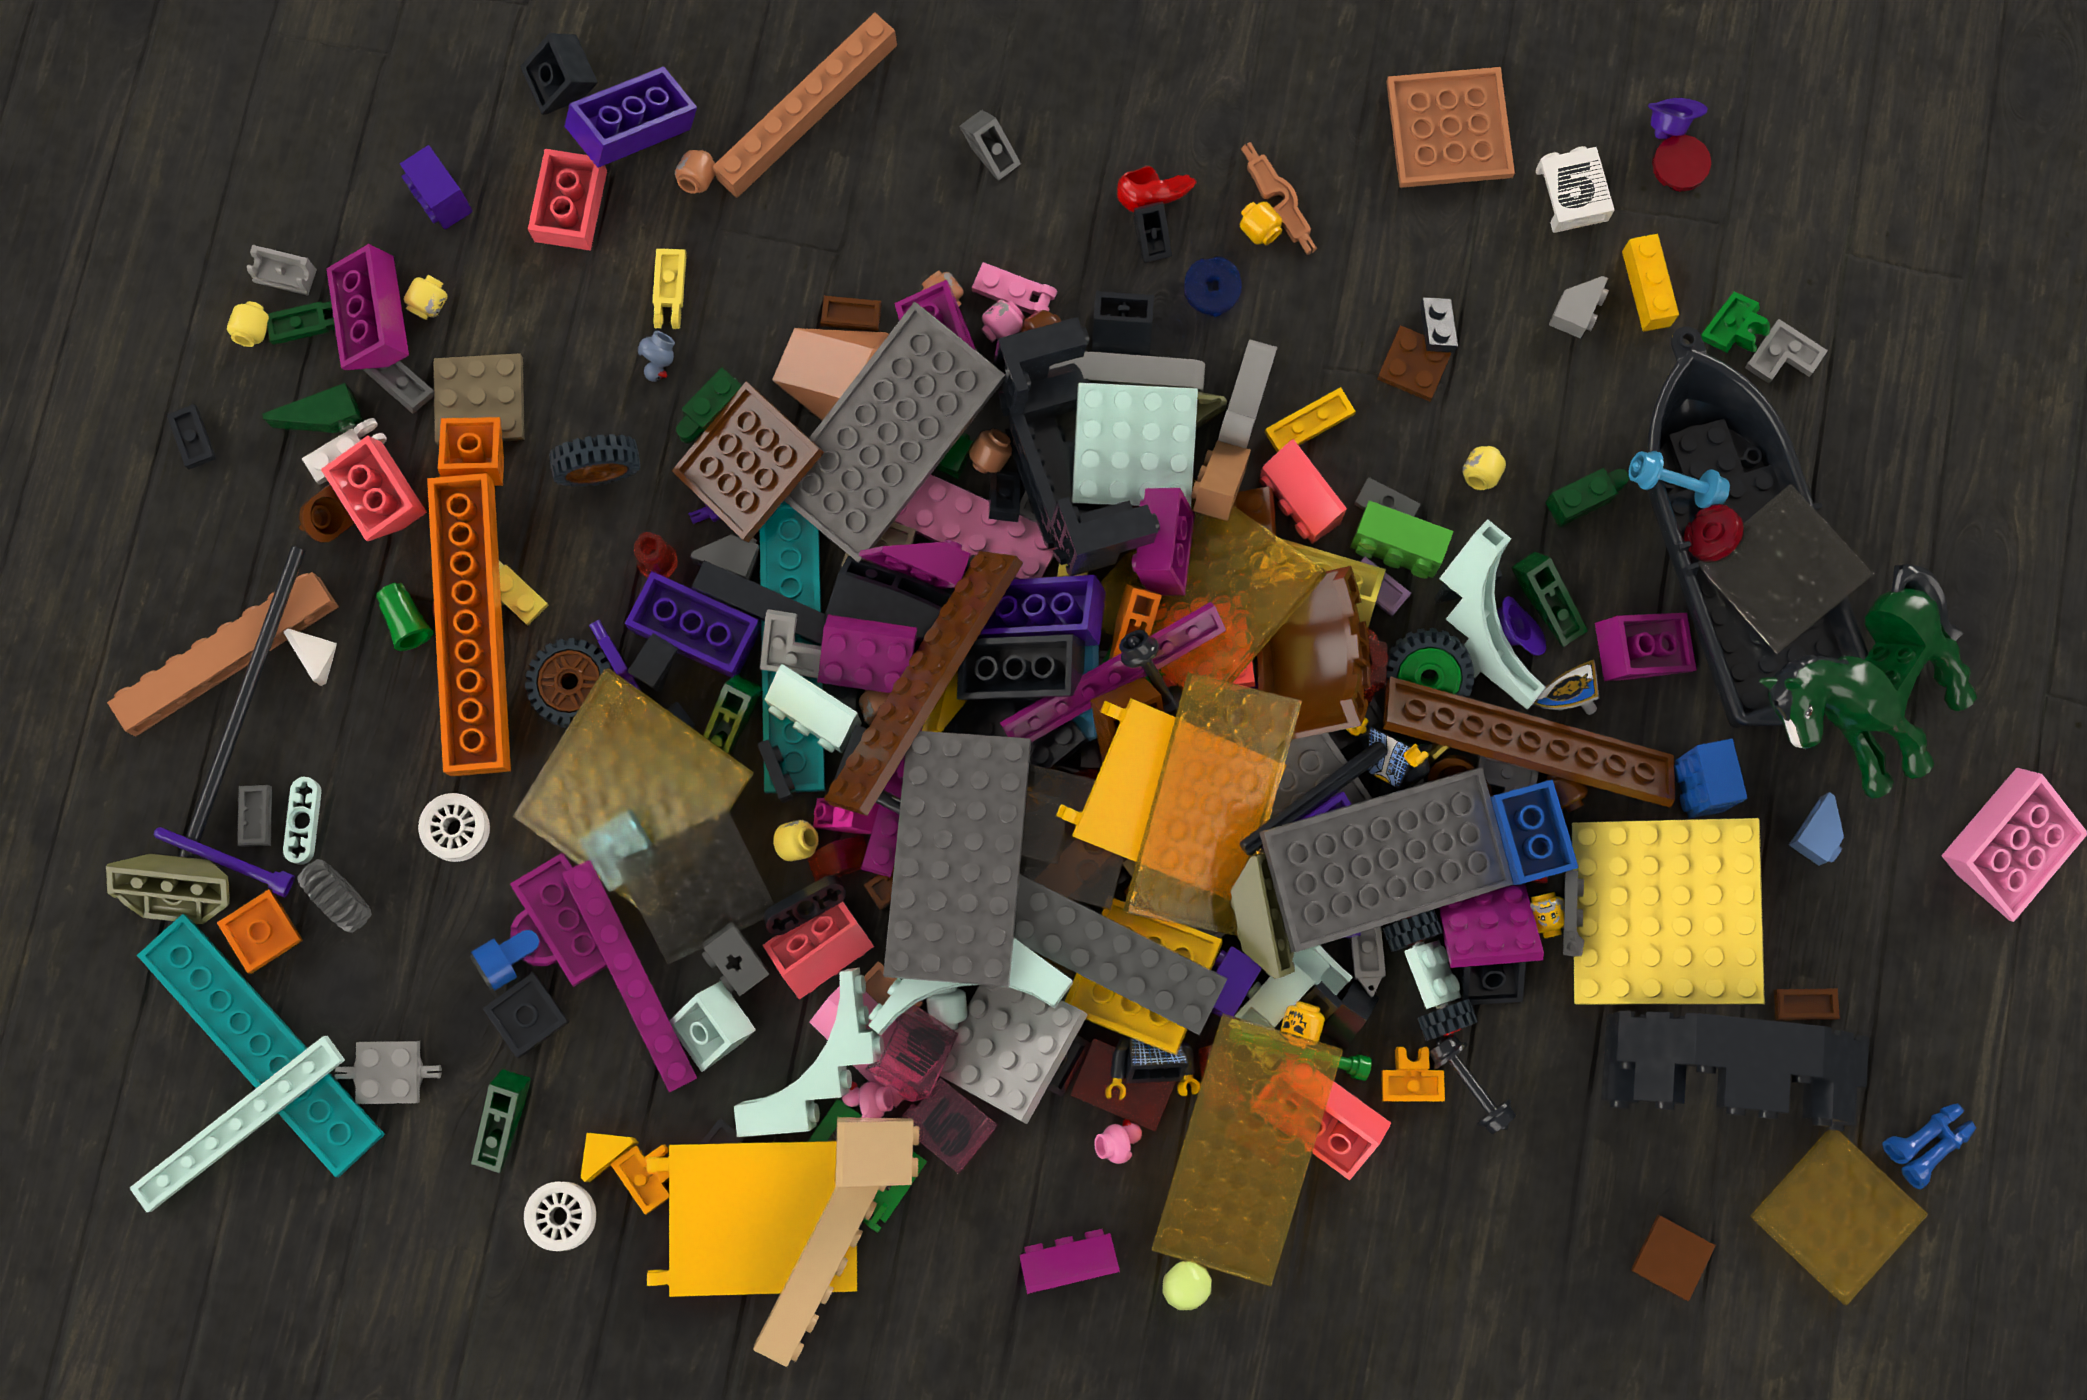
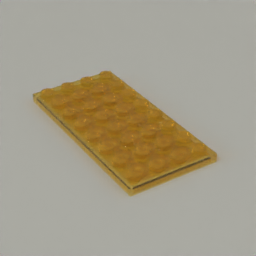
(1209, 798)
(1247, 1149)

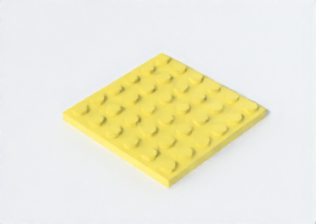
(1670, 913)

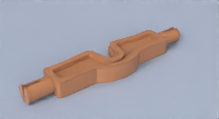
(1272, 185)

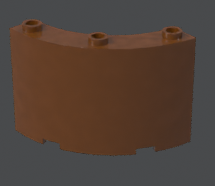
(1321, 658)

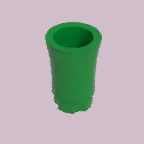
(403, 618)

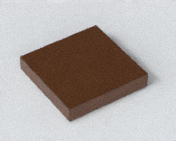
(1673, 1258)

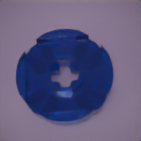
(1209, 270)

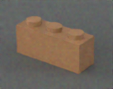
(1220, 480)

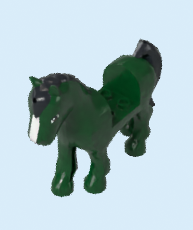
(1873, 693)

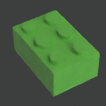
(1401, 540)

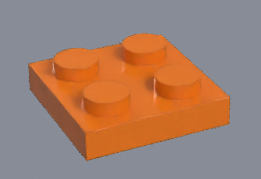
(259, 931)

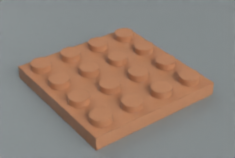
(1450, 127)

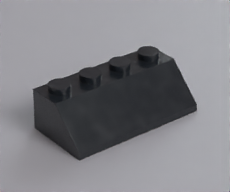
(1021, 667)

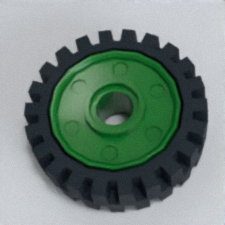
(1435, 652)

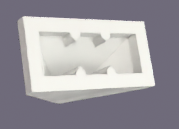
(314, 654)

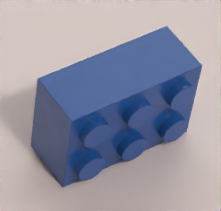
(1709, 779)
(1533, 832)

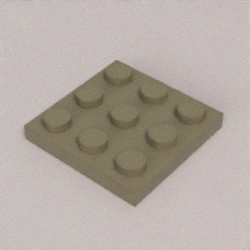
(481, 389)

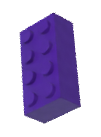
(630, 116)
(1050, 608)
(694, 624)

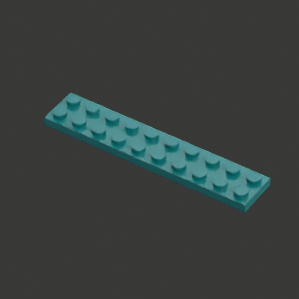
(792, 569)
(257, 1041)

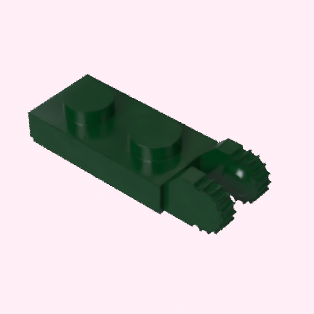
(300, 322)

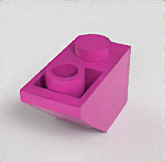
(842, 820)

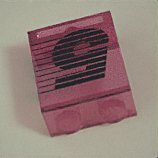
(914, 1054)
(950, 1125)

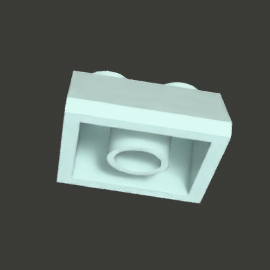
(711, 1025)

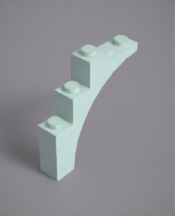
(1476, 615)
(1028, 975)
(826, 1078)

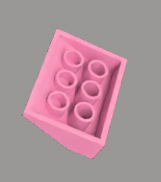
(2015, 842)

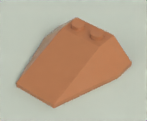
(823, 365)

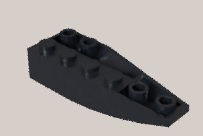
(885, 596)

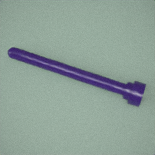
(278, 882)

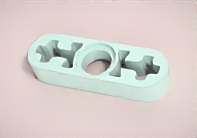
(311, 830)

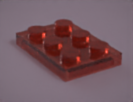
(1143, 1101)

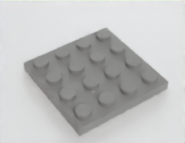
(1011, 1048)

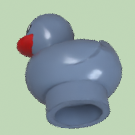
(658, 351)

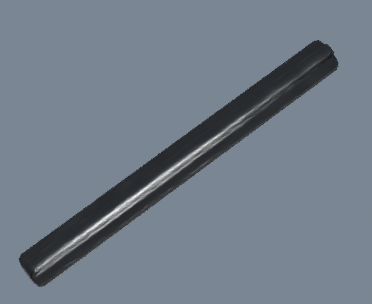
(1318, 794)

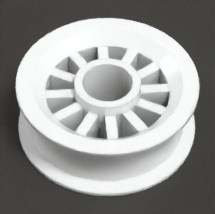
(427, 825)
(533, 1208)

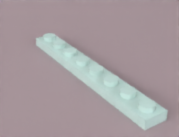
(237, 1124)

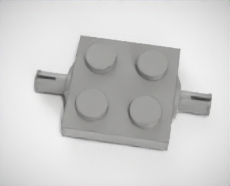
(388, 1072)

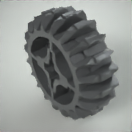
(334, 895)

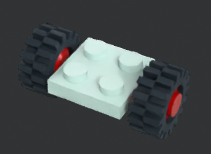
(1431, 974)

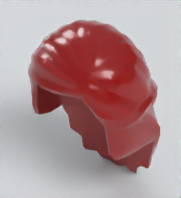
(1145, 188)

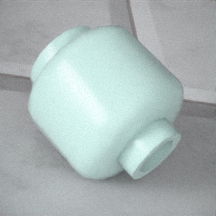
(948, 1007)

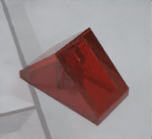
(838, 858)

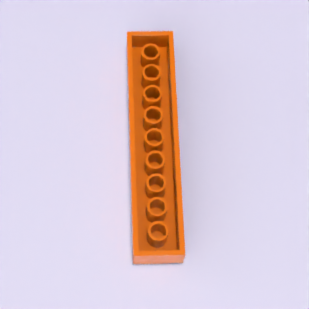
(468, 625)

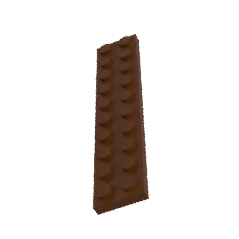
(923, 682)
(1529, 742)

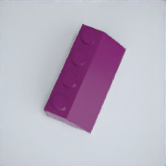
(367, 310)

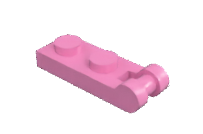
(1006, 286)

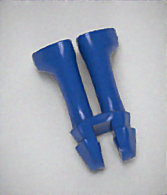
(1904, 1149)

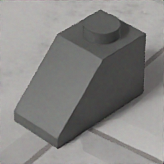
(990, 143)
(730, 554)

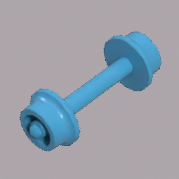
(1648, 469)

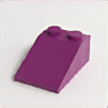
(942, 305)
(934, 563)
(1645, 646)

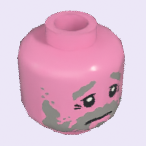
(1002, 320)

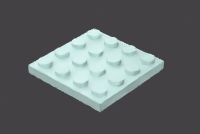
(1132, 442)

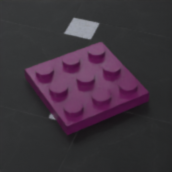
(1491, 929)

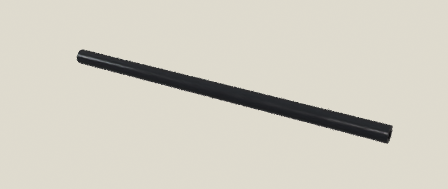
(244, 697)

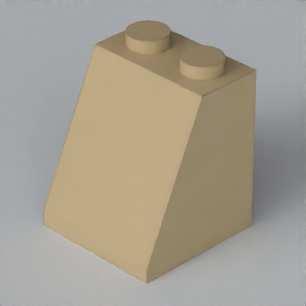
(875, 1152)

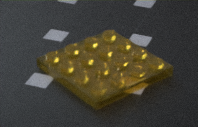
(1839, 1215)

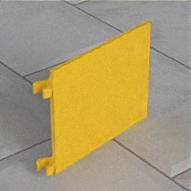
(1126, 782)
(744, 1215)

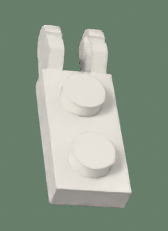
(327, 453)

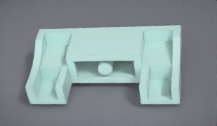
(1270, 1000)

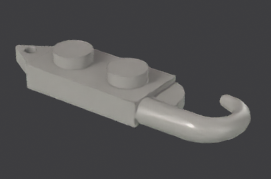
(1368, 958)

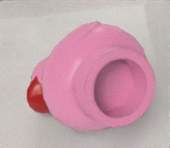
(872, 1099)
(1116, 1141)

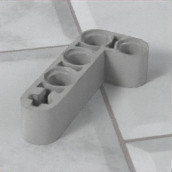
(1247, 394)

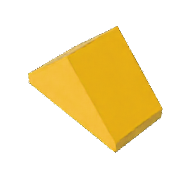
(601, 1152)

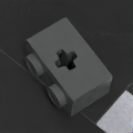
(750, 968)

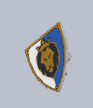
(1572, 689)

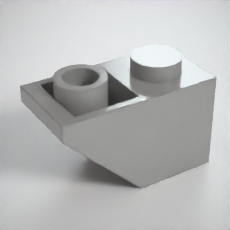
(1576, 307)

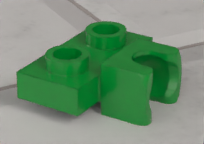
(1736, 323)

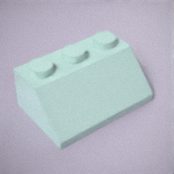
(811, 710)

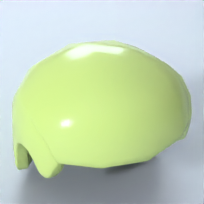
(1187, 1285)

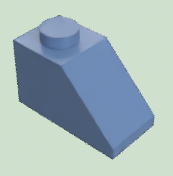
(1820, 832)

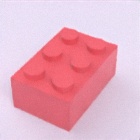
(567, 200)

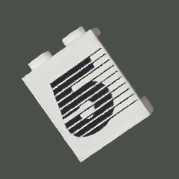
(1576, 188)

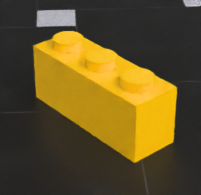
(1650, 282)

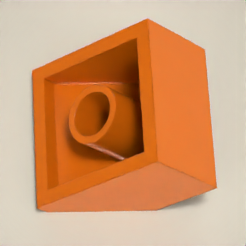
(471, 447)

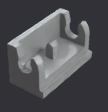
(281, 270)

